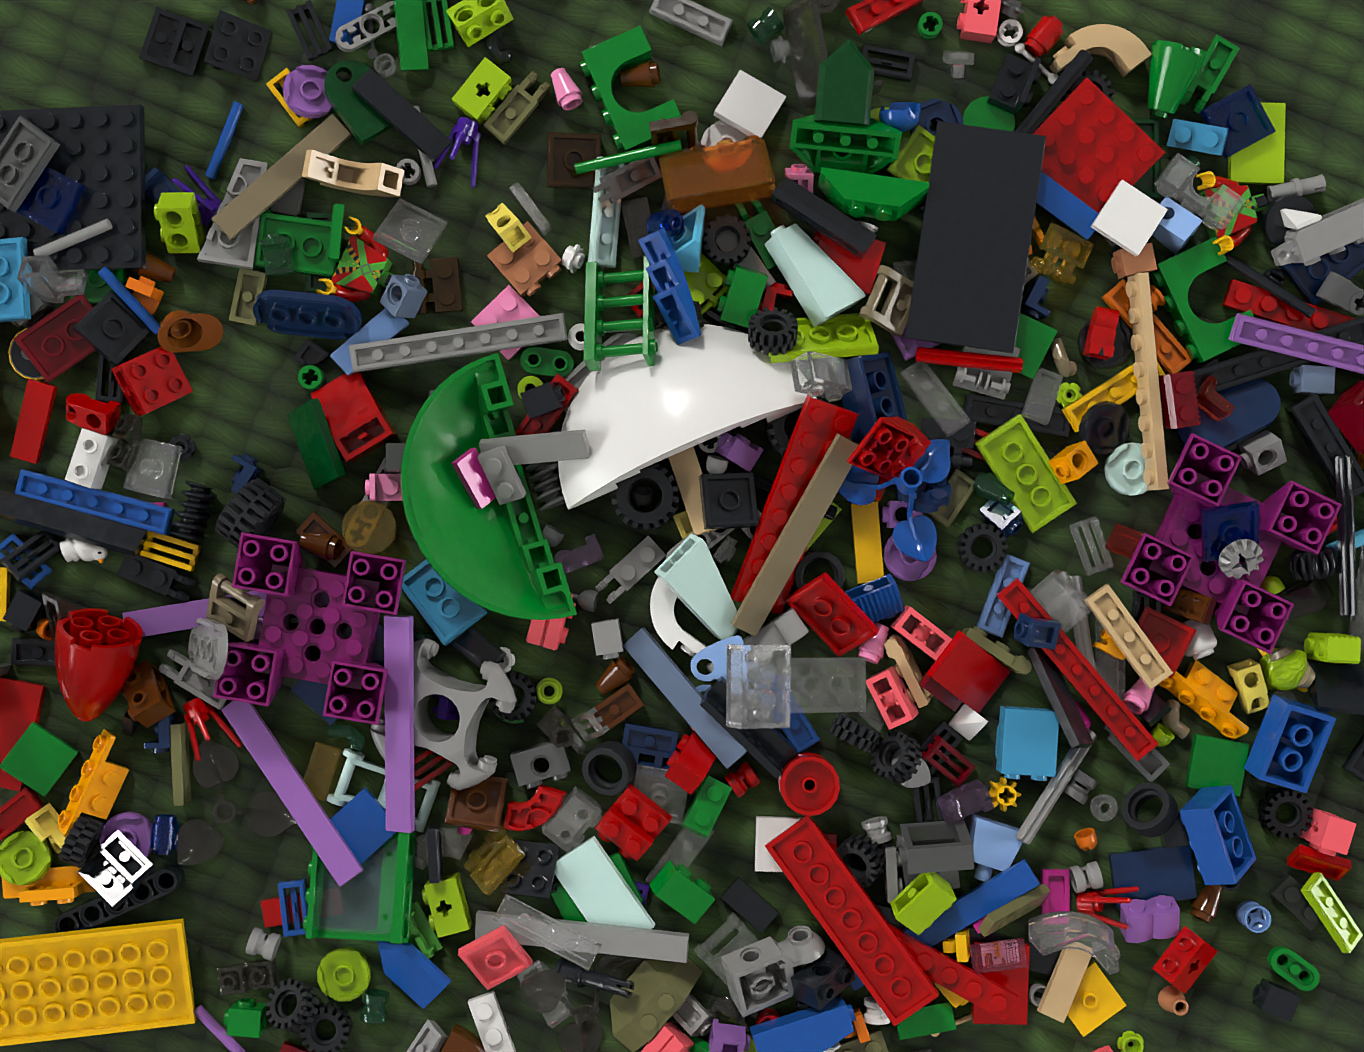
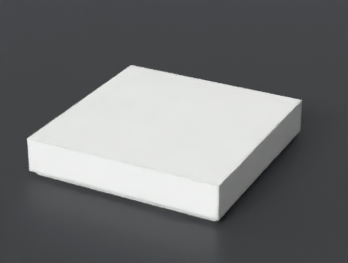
(749, 105)
(1129, 218)
(766, 830)

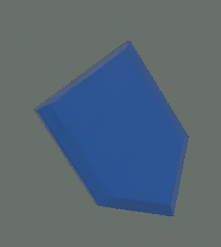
(412, 971)

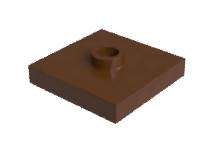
(478, 806)

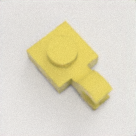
(45, 825)

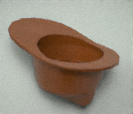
(189, 332)

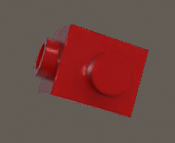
(777, 290)

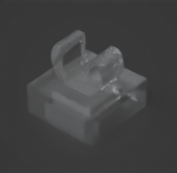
(958, 60)

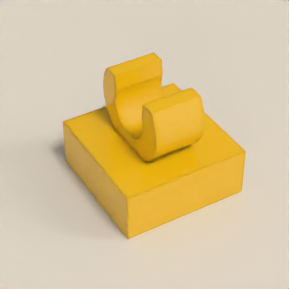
(958, 944)

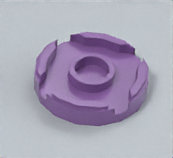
(305, 91)
(905, 566)
(133, 827)

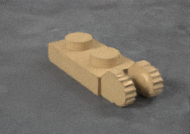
(907, 669)

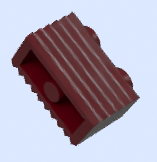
(1179, 400)

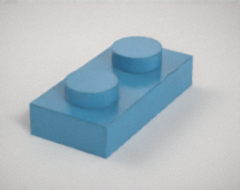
(1197, 137)

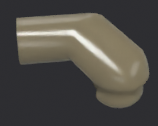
(1064, 366)
(1172, 722)

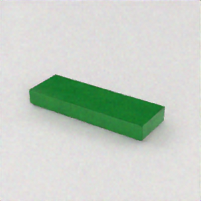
(411, 35)

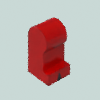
(1101, 333)
(92, 413)

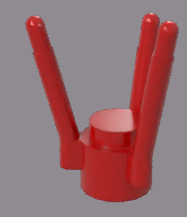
(197, 713)
(1093, 902)

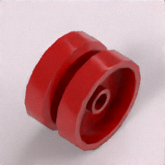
(815, 798)

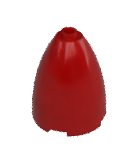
(94, 659)

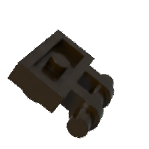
(446, 285)

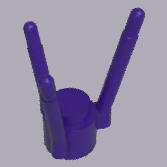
(464, 133)
(207, 207)

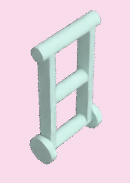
(341, 798)

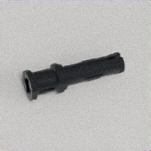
(581, 977)

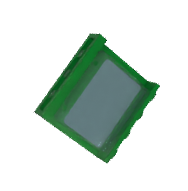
(372, 903)

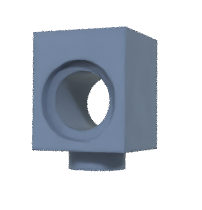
(403, 296)
(1312, 380)

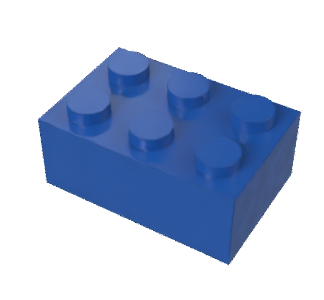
(1289, 743)
(1218, 835)

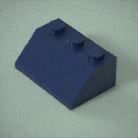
(873, 392)

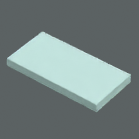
(600, 888)

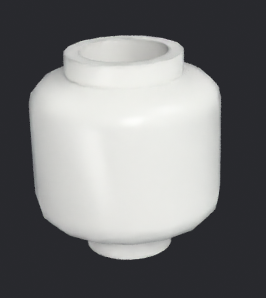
(1202, 642)

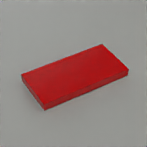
(19, 707)

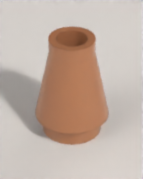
(1173, 1000)

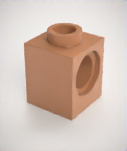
(1127, 264)

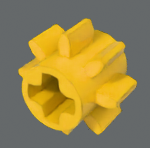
(1006, 800)

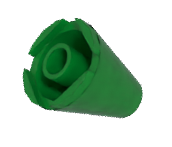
(1171, 75)

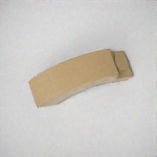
(1110, 41)
(353, 177)

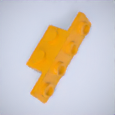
(1207, 697)
(97, 785)
(58, 884)

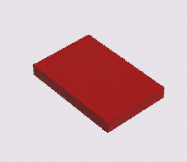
(832, 614)
(968, 672)
(1015, 981)

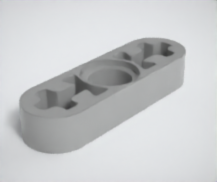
(350, 29)

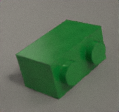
(742, 295)
(706, 807)
(682, 891)

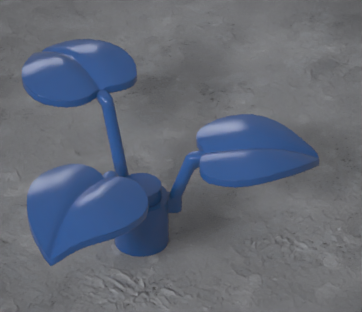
(918, 535)

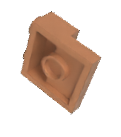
(527, 264)

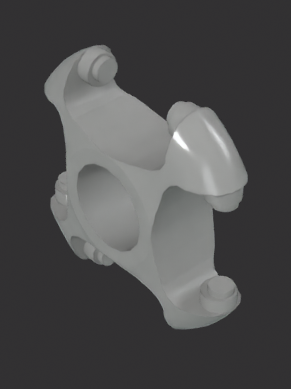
(471, 703)

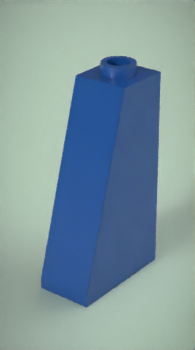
(805, 1029)

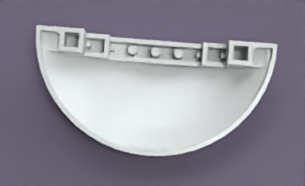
(653, 412)

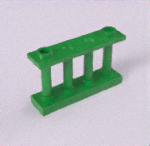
(597, 303)

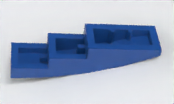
(670, 282)

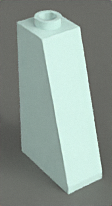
(812, 275)
(698, 584)

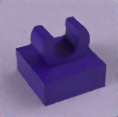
(447, 709)

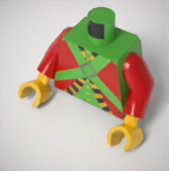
(1241, 223)
(361, 268)

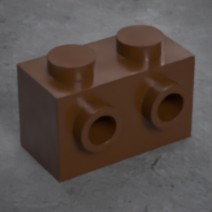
(147, 694)

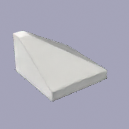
(1298, 219)
(967, 722)

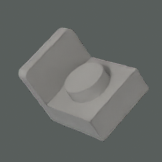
(694, 1017)

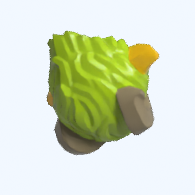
(1286, 669)

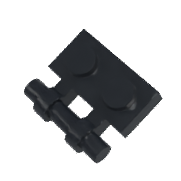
(961, 439)

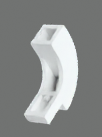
(665, 623)

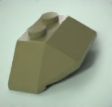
(656, 995)

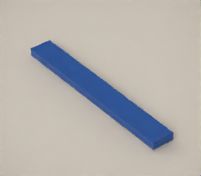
(975, 905)

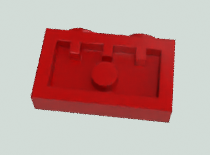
(151, 380)

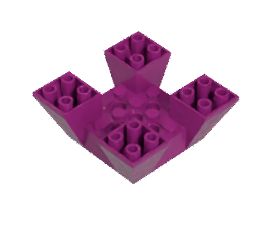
(1173, 559)
(259, 669)

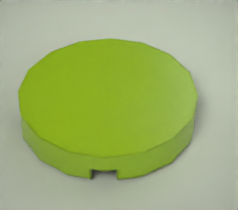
(24, 858)
(344, 974)

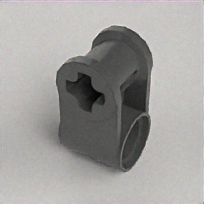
(1342, 294)

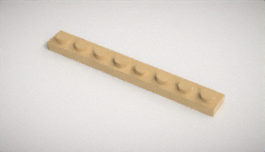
(1148, 390)

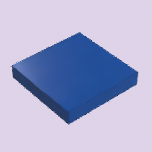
(362, 825)

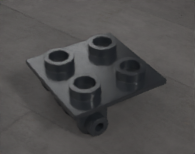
(237, 46)
(534, 873)

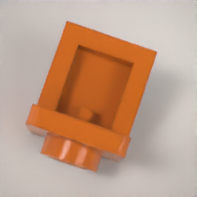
(145, 293)

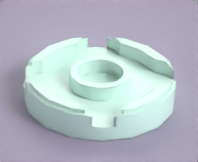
(1125, 469)

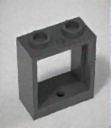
(935, 847)

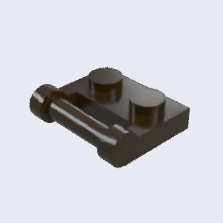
(667, 130)

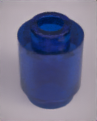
(669, 219)
(164, 834)

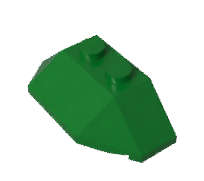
(844, 145)
(871, 194)

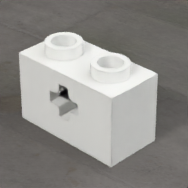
(90, 458)

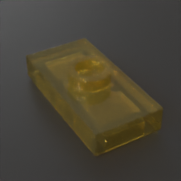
(322, 769)

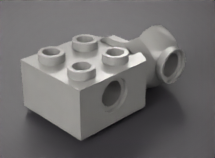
(763, 970)

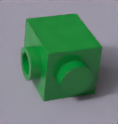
(246, 1018)

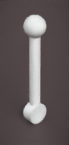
(1020, 48)

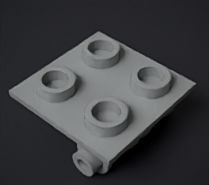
(982, 380)

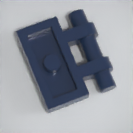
(649, 741)

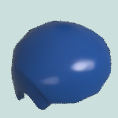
(901, 115)

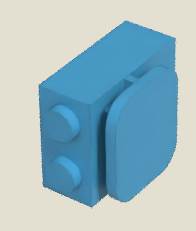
(1027, 742)

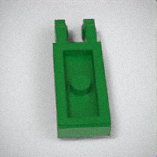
(1215, 65)
(760, 229)

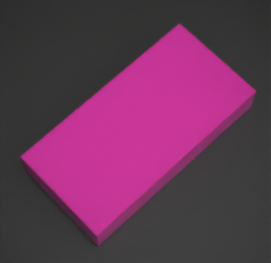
(474, 478)
(1059, 885)

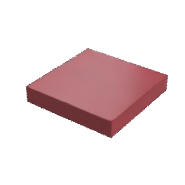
(495, 957)

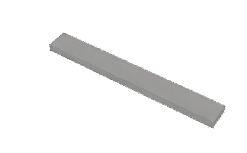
(458, 342)
(614, 938)

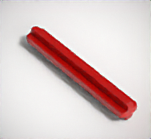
(969, 359)

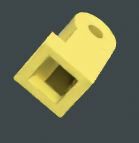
(508, 227)
(1250, 685)

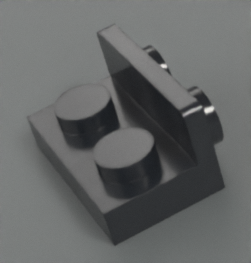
(1013, 83)

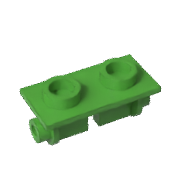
(421, 933)

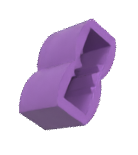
(1150, 919)

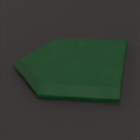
(845, 87)

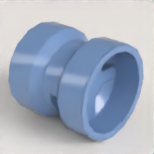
(1258, 920)

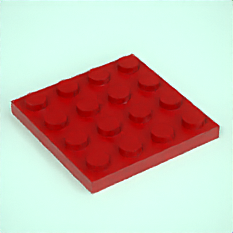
(1094, 146)

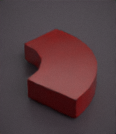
(533, 812)

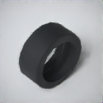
(819, 555)
(594, 777)
(1137, 797)

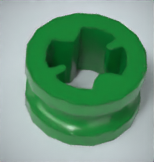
(925, 33)
(315, 384)

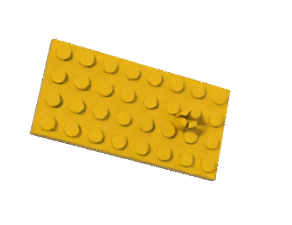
(94, 982)

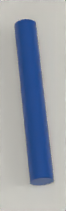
(224, 140)
(129, 299)

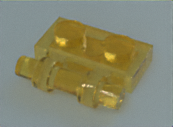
(1065, 246)
(497, 864)

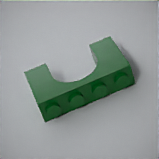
(604, 64)
(1174, 279)

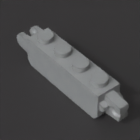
(1322, 237)

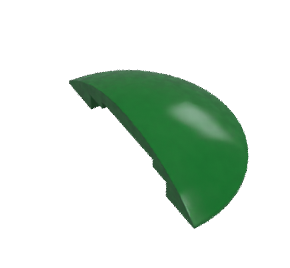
(488, 552)

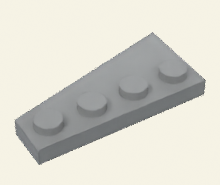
(241, 250)

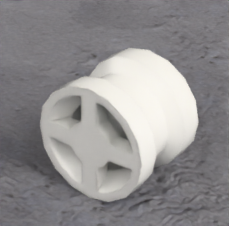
(874, 1013)

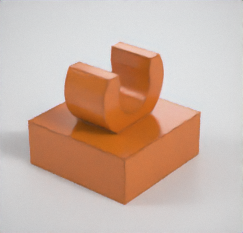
(859, 1027)

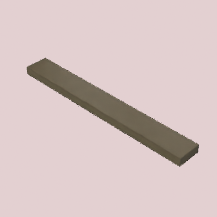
(795, 536)

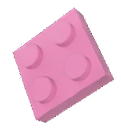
(505, 307)

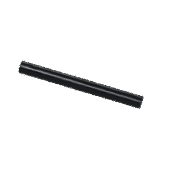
(1269, 285)

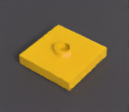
(1094, 1001)

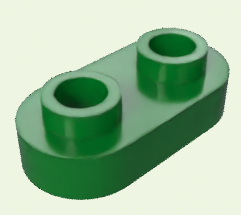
(546, 362)
(1292, 967)

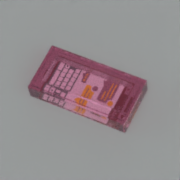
(998, 955)

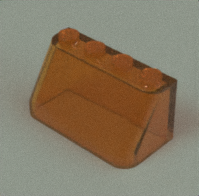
(717, 174)

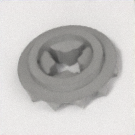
(1230, 557)

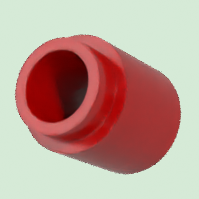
(1044, 35)

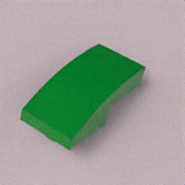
(927, 1021)

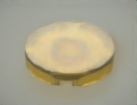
(369, 527)

